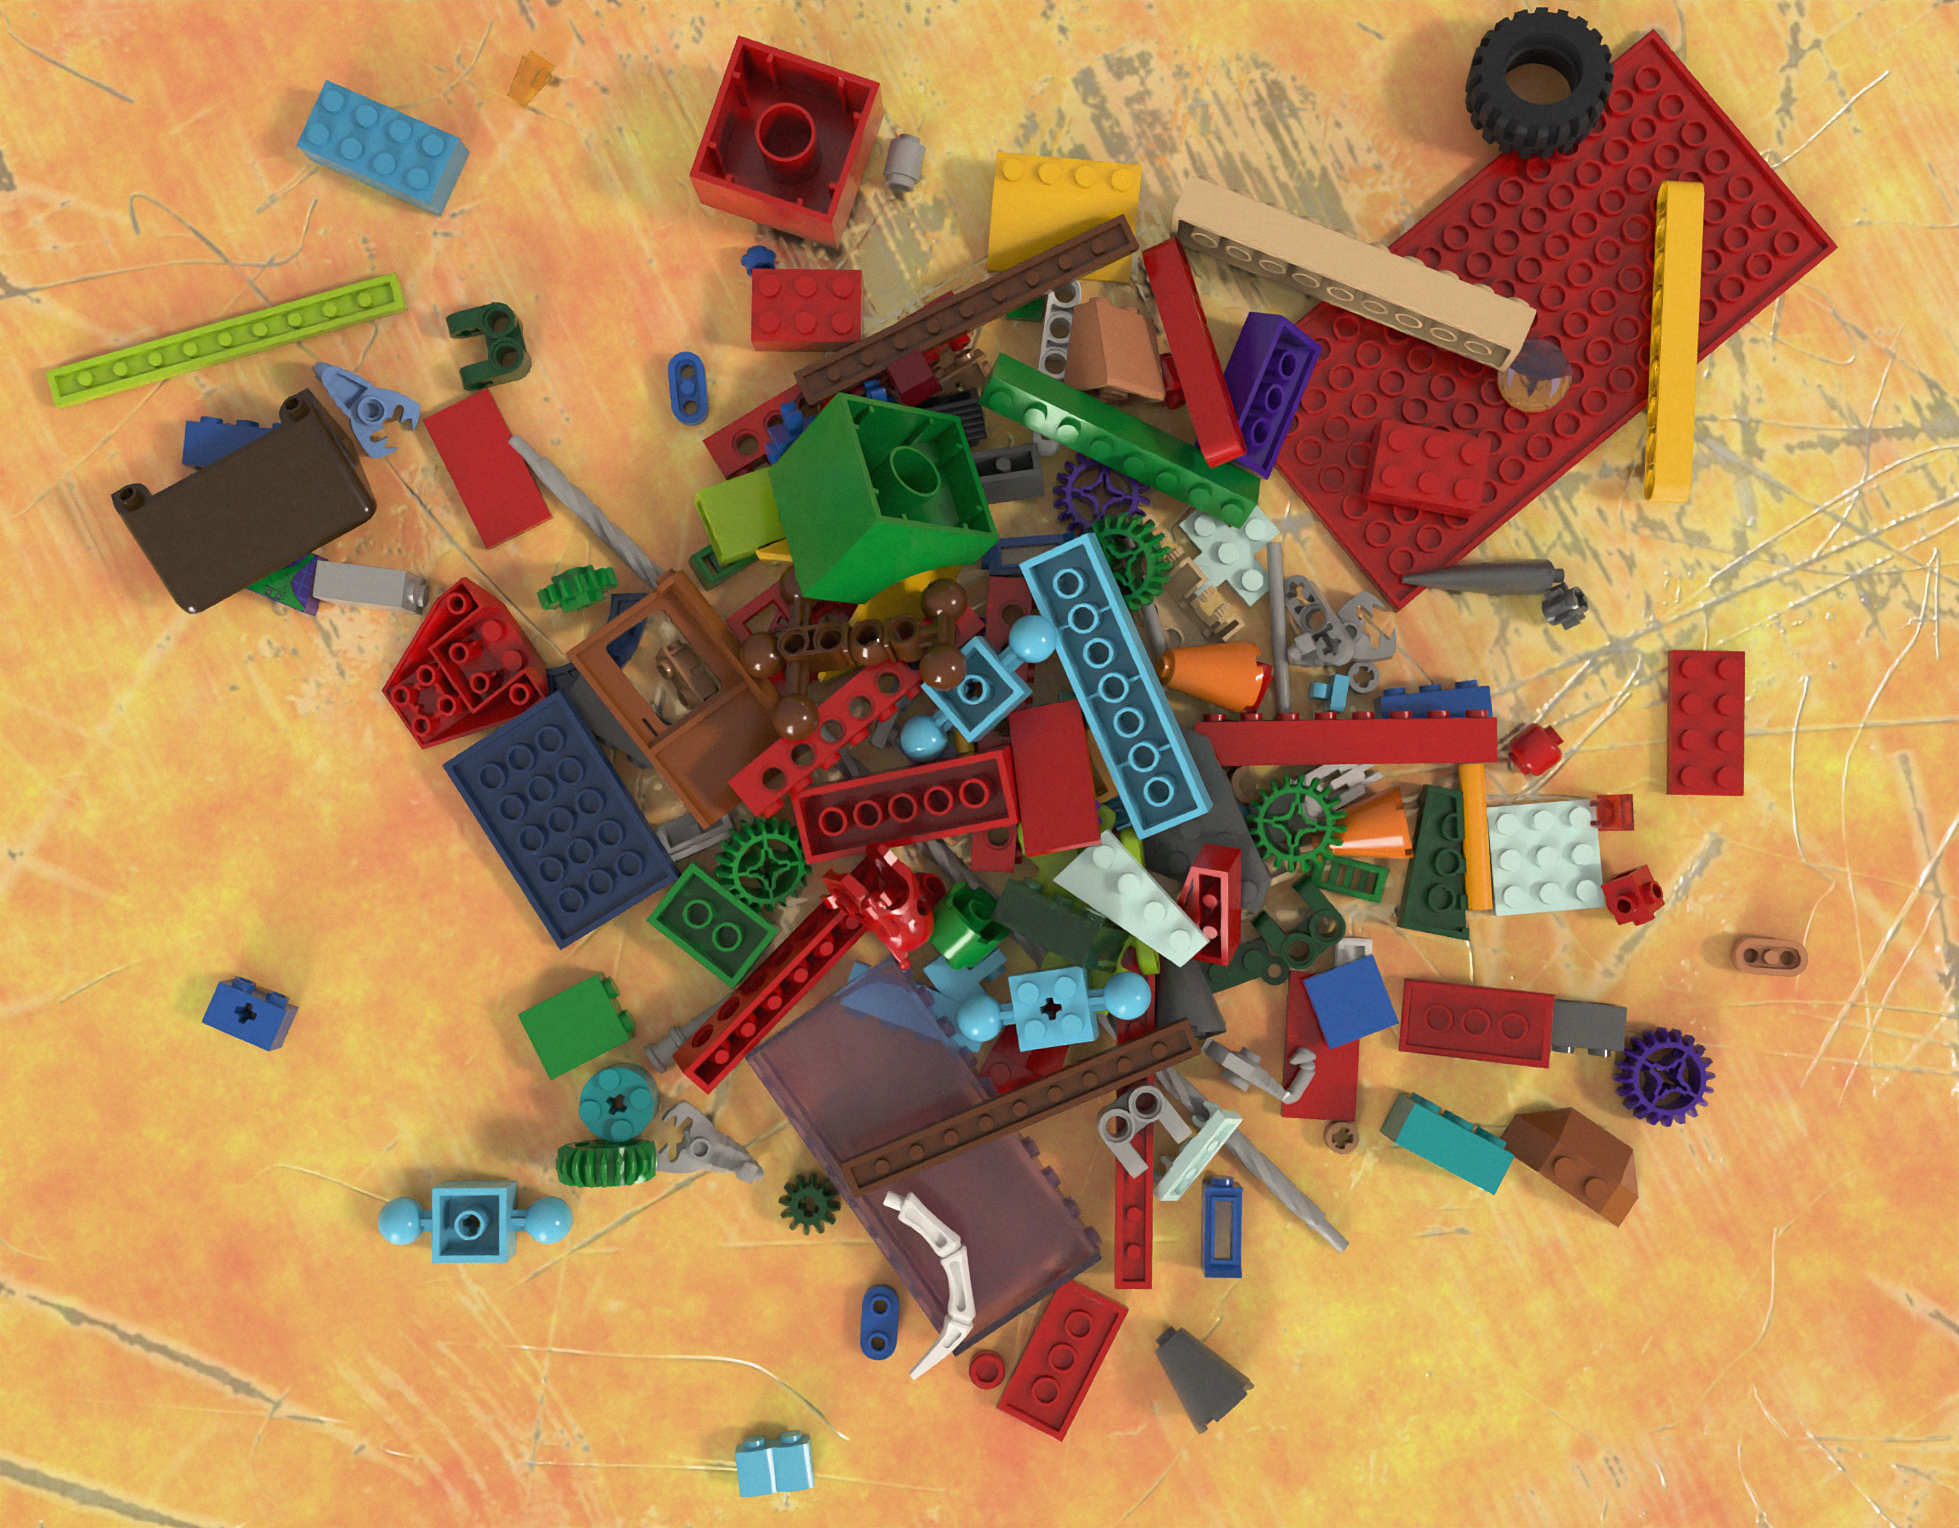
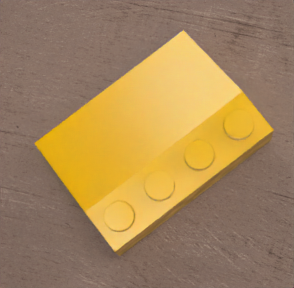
(1054, 200)

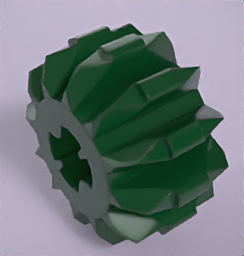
(799, 1209)

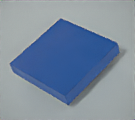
(1350, 1001)

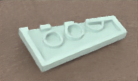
(1128, 895)

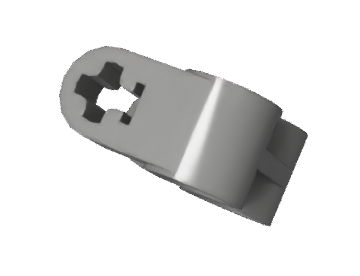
(1135, 1121)

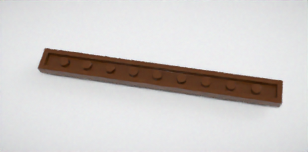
(967, 310)
(1020, 1107)

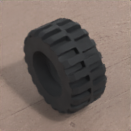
(1549, 41)

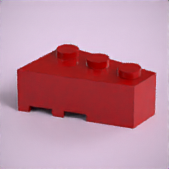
(1214, 901)

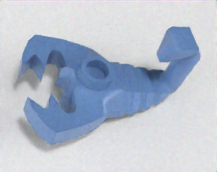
(365, 405)

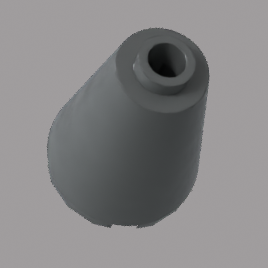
(1186, 993)
(1200, 1377)

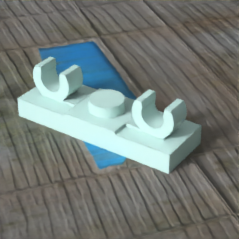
(1195, 1152)

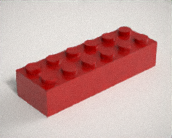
(908, 804)

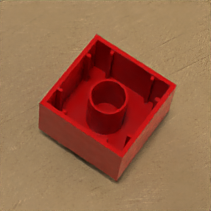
(787, 142)

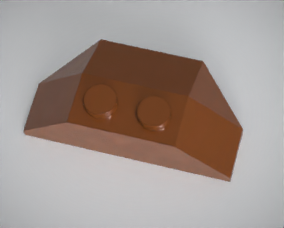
(1577, 1159)

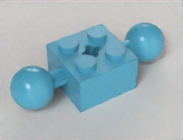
(1030, 641)
(1124, 996)
(457, 1238)

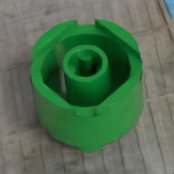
(965, 926)

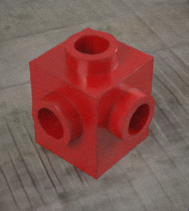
(1633, 896)

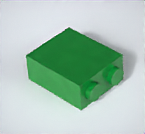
(578, 1025)

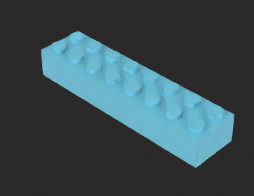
(1117, 686)

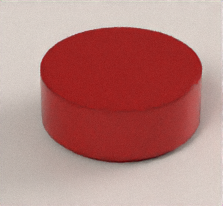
(987, 1369)

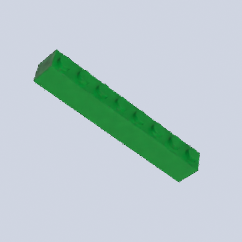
(1118, 440)

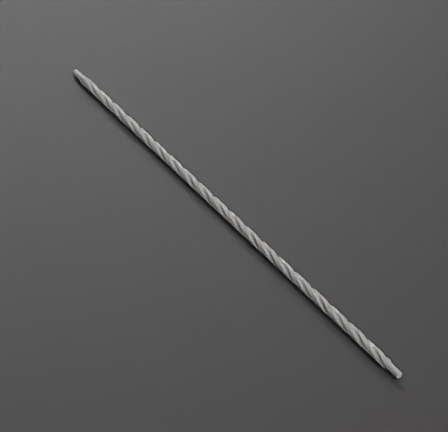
(941, 855)

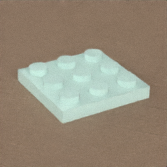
(1544, 857)

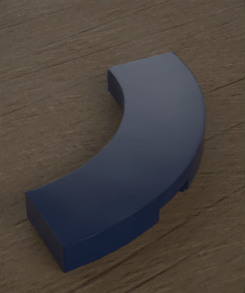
(620, 649)

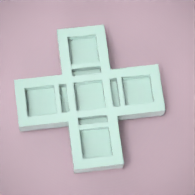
(1230, 552)

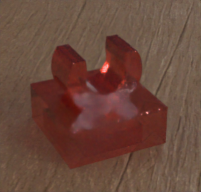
(1614, 812)

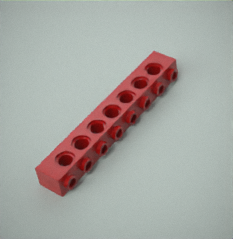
(725, 443)
(1002, 592)
(749, 781)
(772, 990)

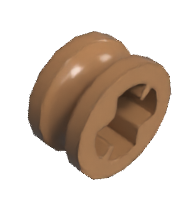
(1347, 1146)

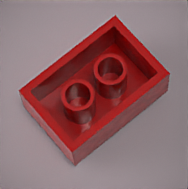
(806, 309)
(1426, 469)

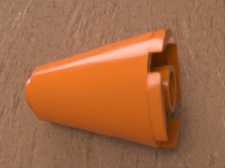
(1214, 673)
(1374, 828)

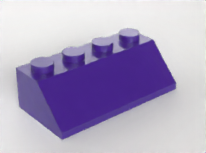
(1267, 384)

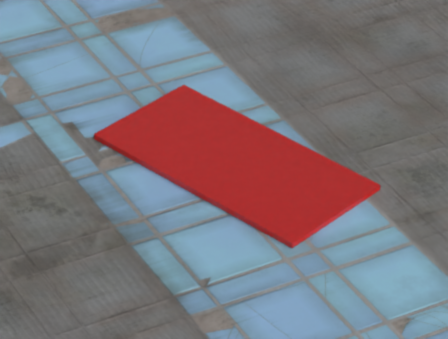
(1581, 251)

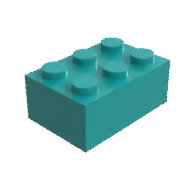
(1448, 1141)

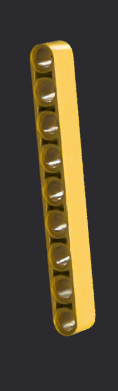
(1674, 341)

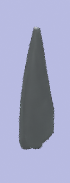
(1492, 577)

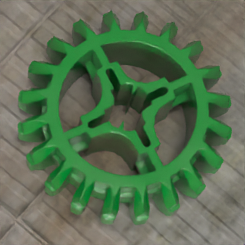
(1132, 574)
(1294, 840)
(790, 862)
(606, 1163)

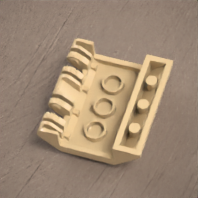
(1179, 606)

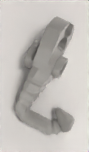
(1304, 653)
(1244, 1068)
(705, 1148)

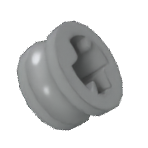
(1369, 685)

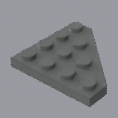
(1177, 847)

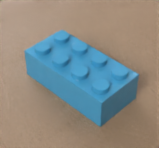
(383, 148)

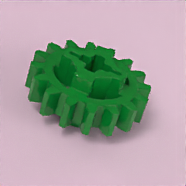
(577, 588)

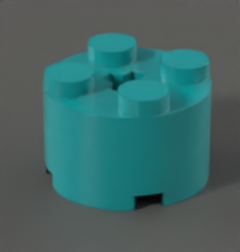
(599, 1107)

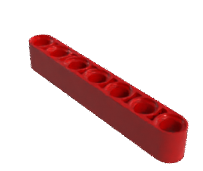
(1194, 352)

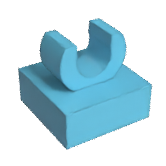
(1332, 693)

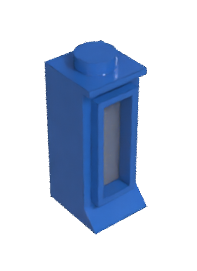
(1008, 553)
(1221, 1227)

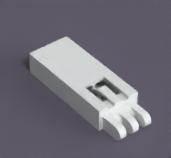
(1351, 774)

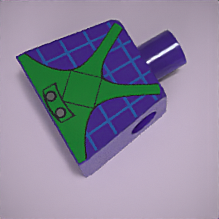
(292, 584)

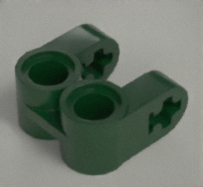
(482, 321)
(1305, 930)

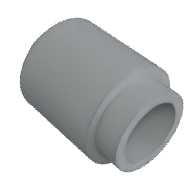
(904, 163)

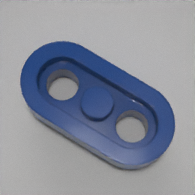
(688, 389)
(879, 1323)

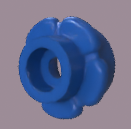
(758, 258)

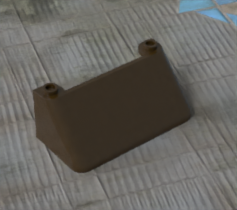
(251, 507)

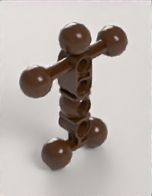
(796, 714)

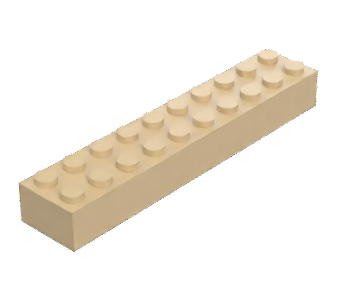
(1351, 273)

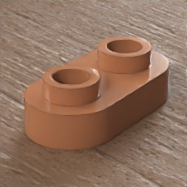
(1767, 956)

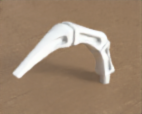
(955, 1262)

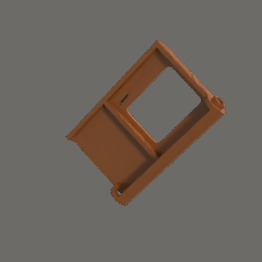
(714, 738)

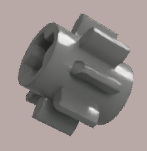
(1565, 606)

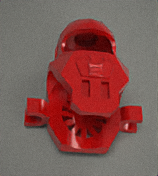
(898, 927)

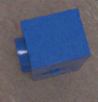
(230, 1013)

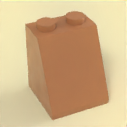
(1114, 355)

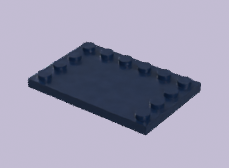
(562, 819)

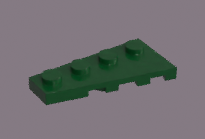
(1434, 879)

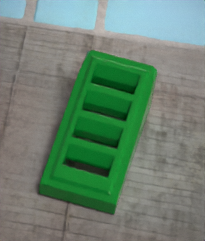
(705, 576)
(1379, 883)

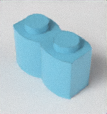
(774, 1464)

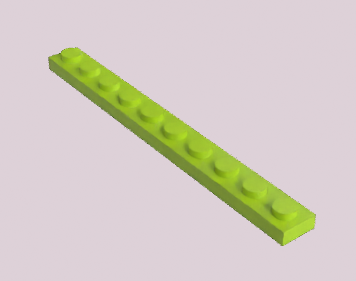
(226, 341)

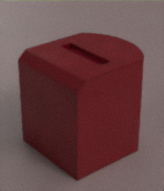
(913, 378)

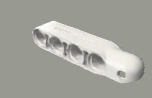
(1055, 349)

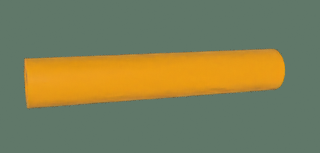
(1476, 839)

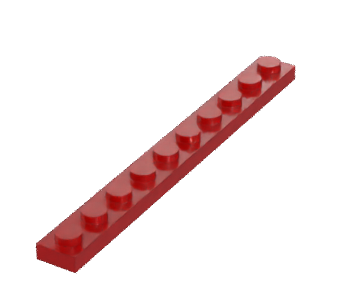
(1135, 1196)

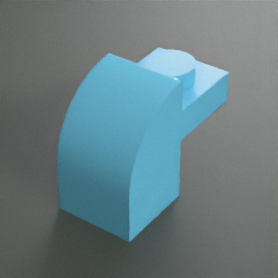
(965, 982)

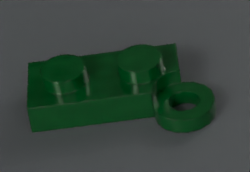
(1247, 964)

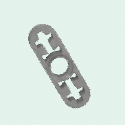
(1331, 626)

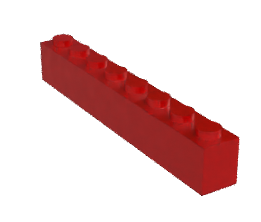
(1353, 740)

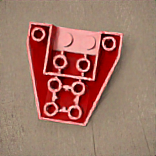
(465, 669)

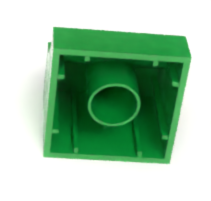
(878, 498)

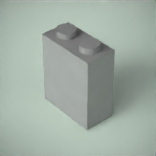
(370, 587)

